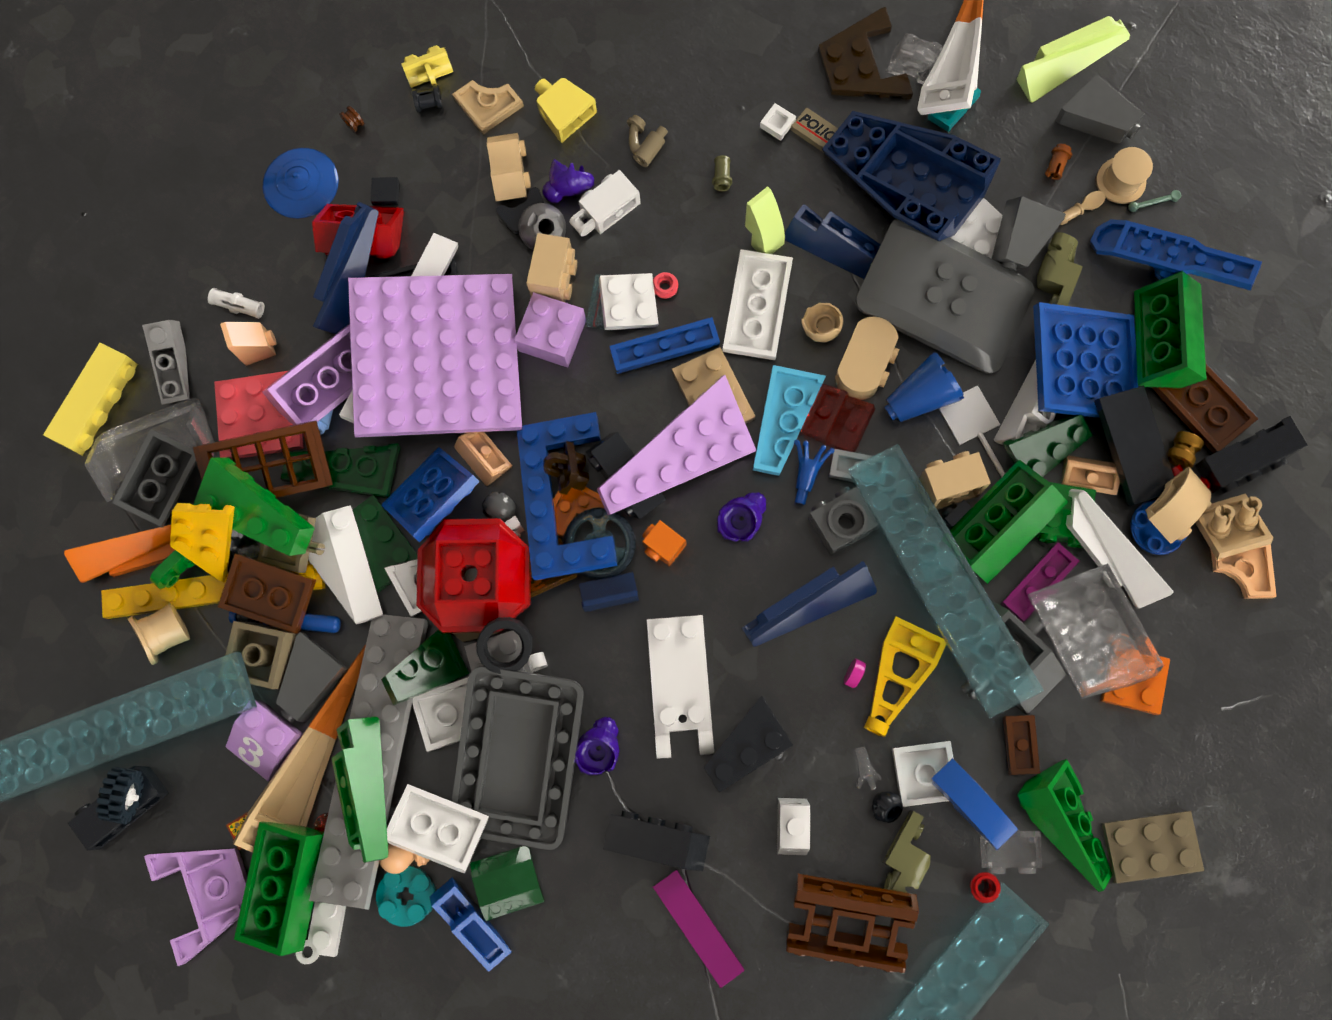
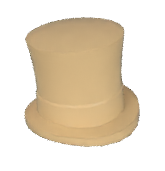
(1125, 175)
(160, 631)

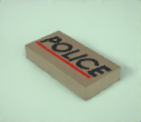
(813, 128)

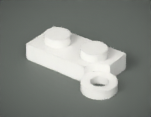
(324, 931)

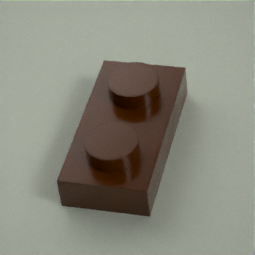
(1021, 745)

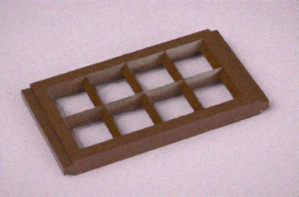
(315, 454)

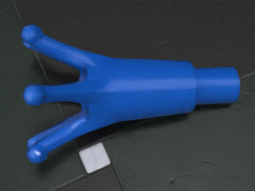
(808, 469)

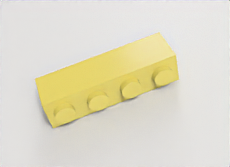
(91, 399)

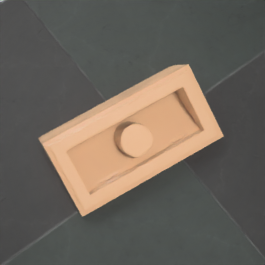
(482, 456)
(1090, 474)

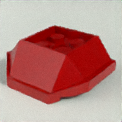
(501, 579)

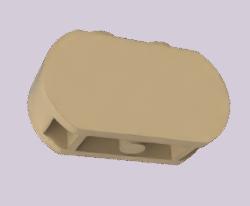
(867, 358)

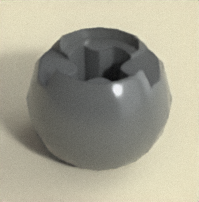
(498, 506)

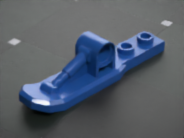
(1172, 253)

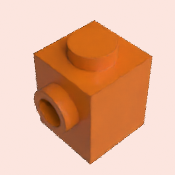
(662, 543)

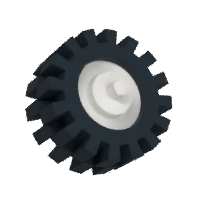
(119, 795)

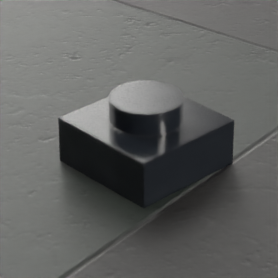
(955, 513)

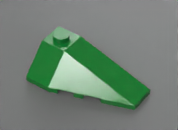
(1058, 812)

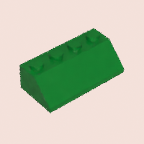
(1170, 333)
(1006, 519)
(279, 887)

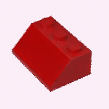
(386, 234)

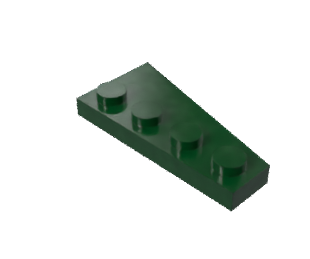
(354, 470)

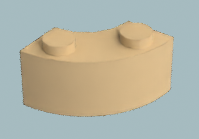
(507, 166)
(1179, 505)

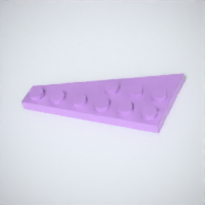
(692, 444)

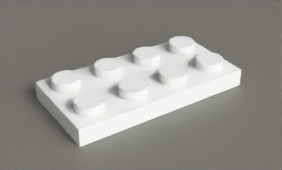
(757, 304)

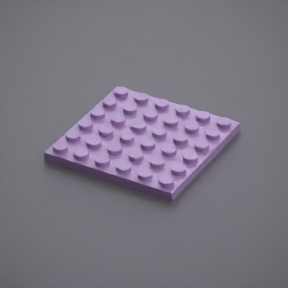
(434, 355)

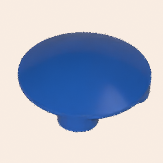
(1148, 536)

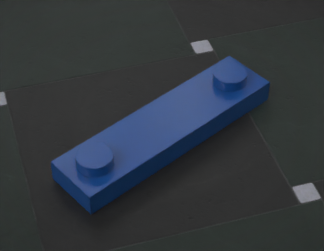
(664, 345)

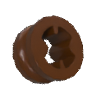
(351, 118)

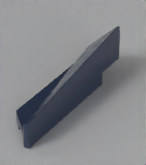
(832, 240)
(811, 602)

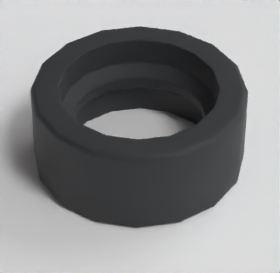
(504, 623)

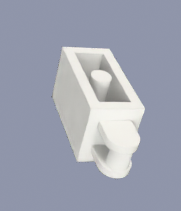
(605, 204)

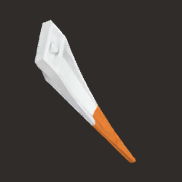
(955, 72)

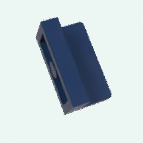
(608, 592)

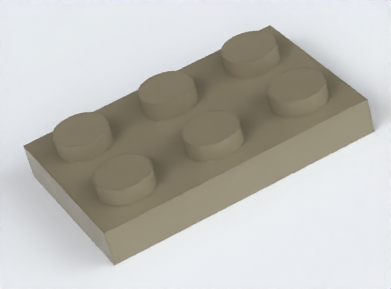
(1152, 847)

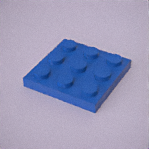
(430, 494)

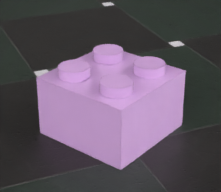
(550, 329)

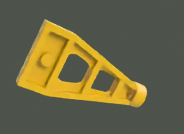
(916, 643)

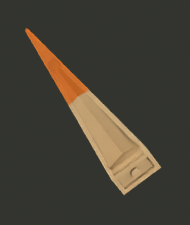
(297, 781)

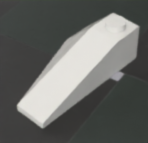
(345, 564)

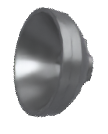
(533, 215)

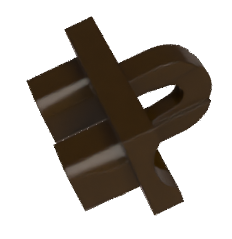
(567, 468)

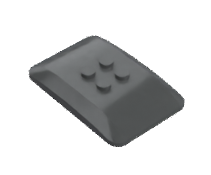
(946, 296)
(519, 754)

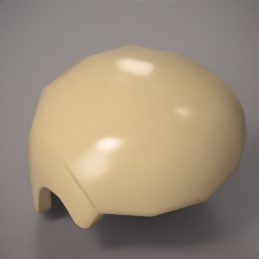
(822, 322)

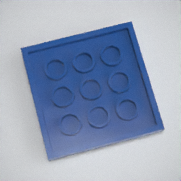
(1082, 357)

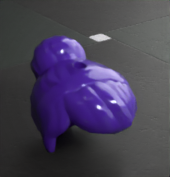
(566, 182)
(749, 507)
(596, 761)

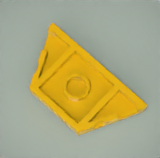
(203, 536)

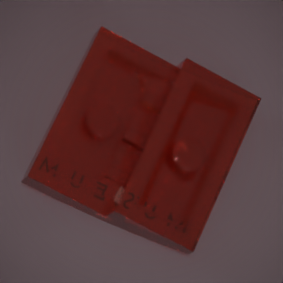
(837, 419)

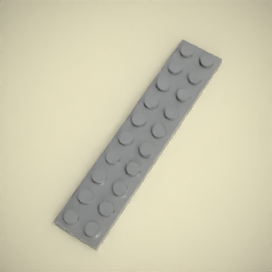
(340, 872)

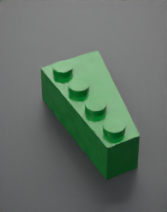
(256, 509)

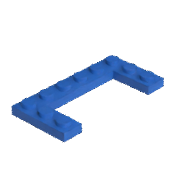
(546, 555)

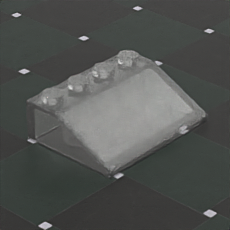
(1096, 632)

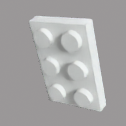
(436, 828)

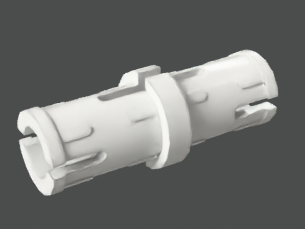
(236, 303)

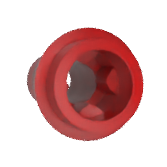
(991, 887)

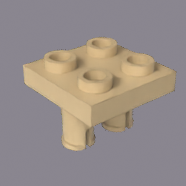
(1234, 526)

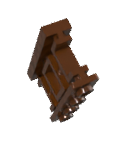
(854, 902)

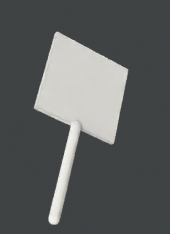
(971, 419)

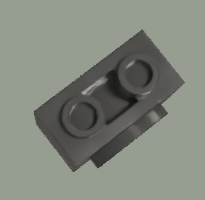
(847, 504)

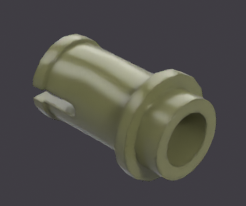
(722, 179)

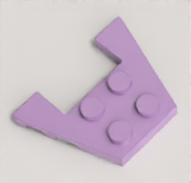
(215, 889)

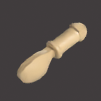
(1090, 202)

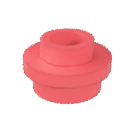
(665, 278)

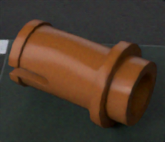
(1060, 155)

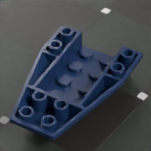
(914, 171)

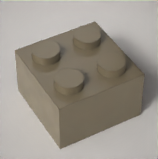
(263, 652)

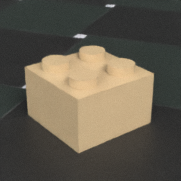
(552, 267)
(955, 480)

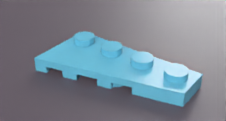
(785, 411)

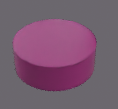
(854, 673)

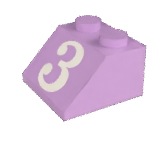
(262, 739)

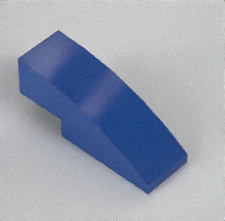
(974, 804)
(469, 924)

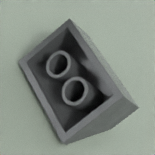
(156, 478)

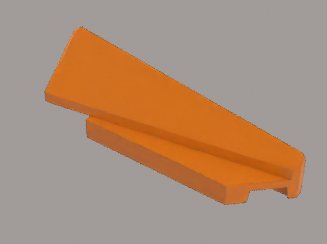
(120, 554)

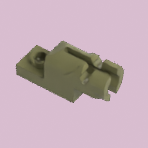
(1058, 271)
(907, 860)

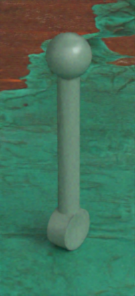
(1174, 196)

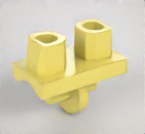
(427, 67)

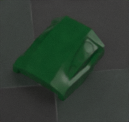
(506, 883)

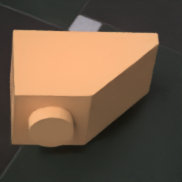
(249, 341)

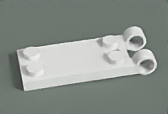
(679, 681)
(442, 709)

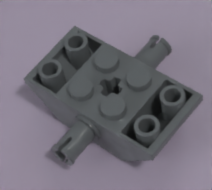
(1037, 654)

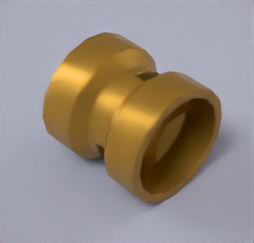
(1184, 449)

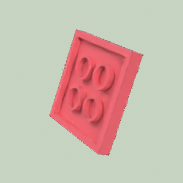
(246, 410)

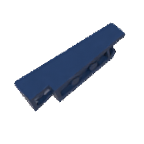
(345, 260)

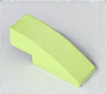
(765, 222)

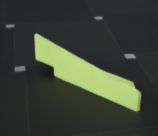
(1070, 55)

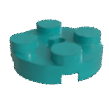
(391, 906)

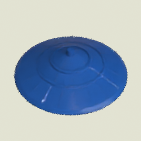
(300, 183)

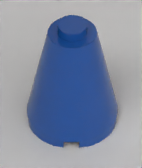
(924, 391)

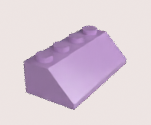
(316, 382)

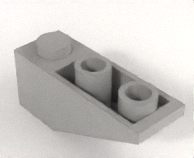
(168, 360)

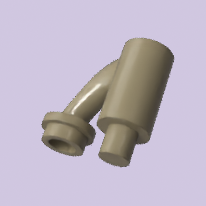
(644, 153)

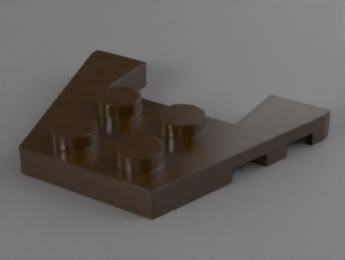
(851, 63)

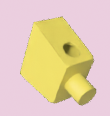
(564, 106)

